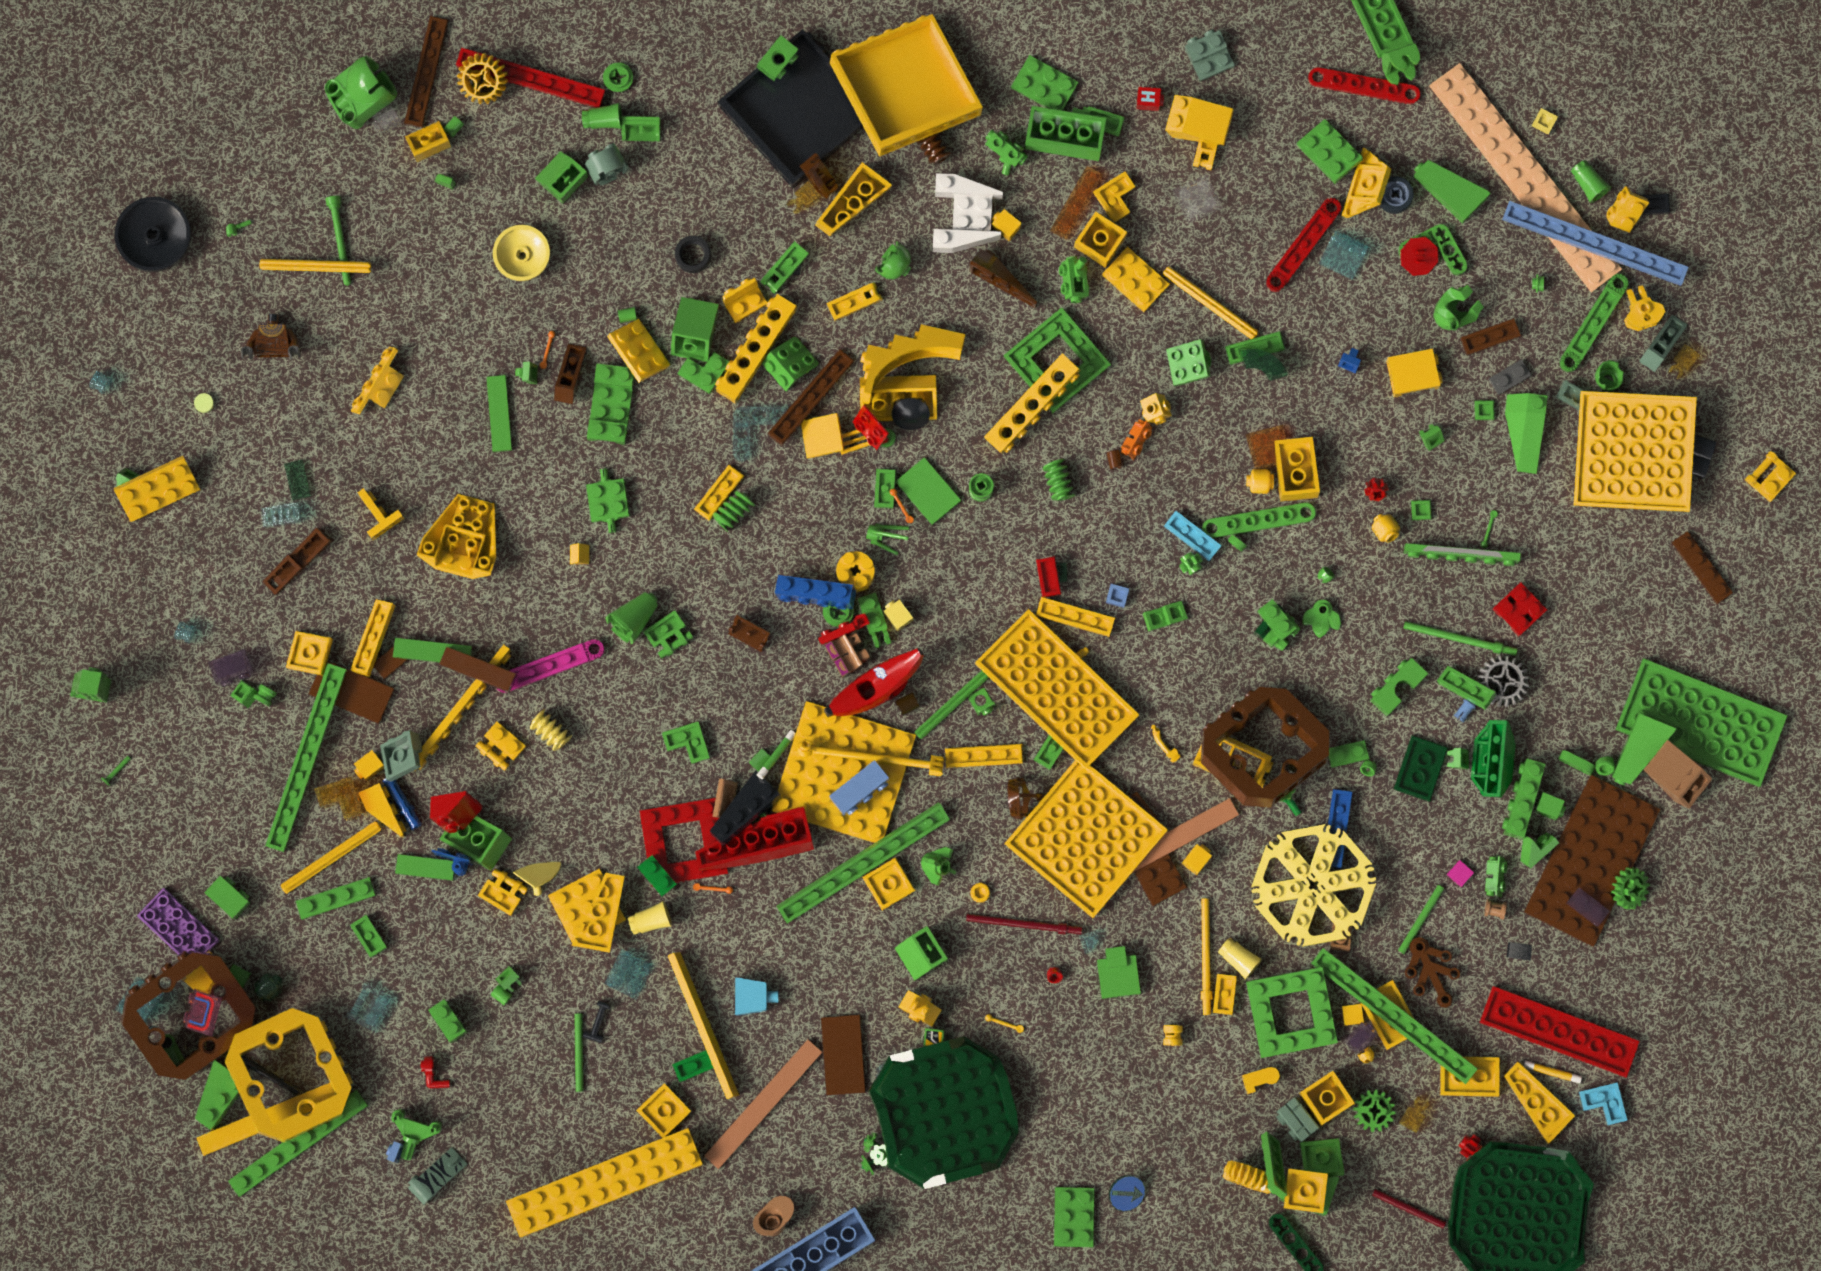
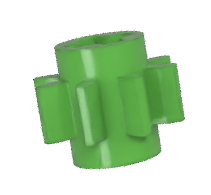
(1191, 563)

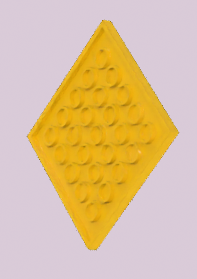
(1635, 451)
(814, 778)
(1086, 837)

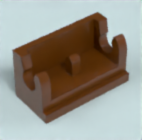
(819, 175)
(749, 633)

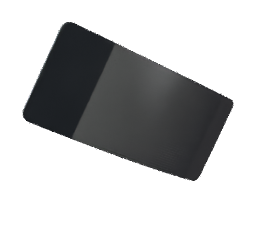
(1519, 951)

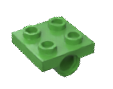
(1189, 362)

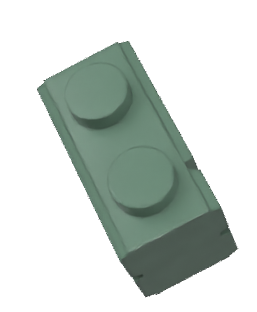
(1297, 1120)

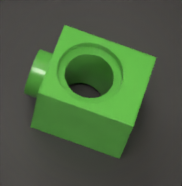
(1550, 806)

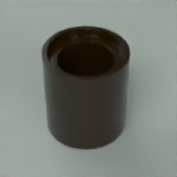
(907, 704)

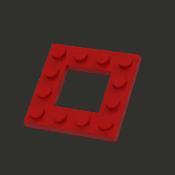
(656, 818)

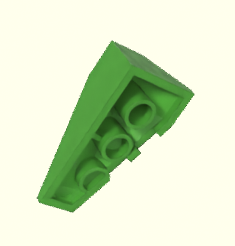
(1525, 423)

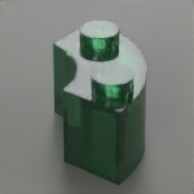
(1260, 359)

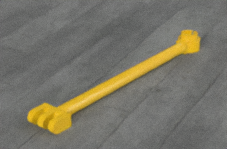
(935, 765)

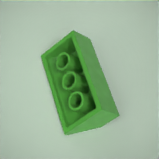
(1065, 133)

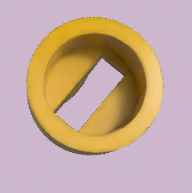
(1367, 1056)

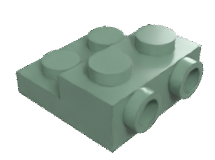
(1209, 55)
(401, 755)

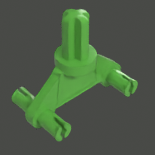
(413, 1132)

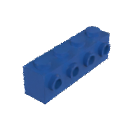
(815, 592)

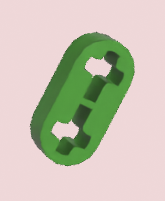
(1576, 762)

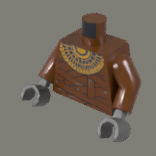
(271, 341)

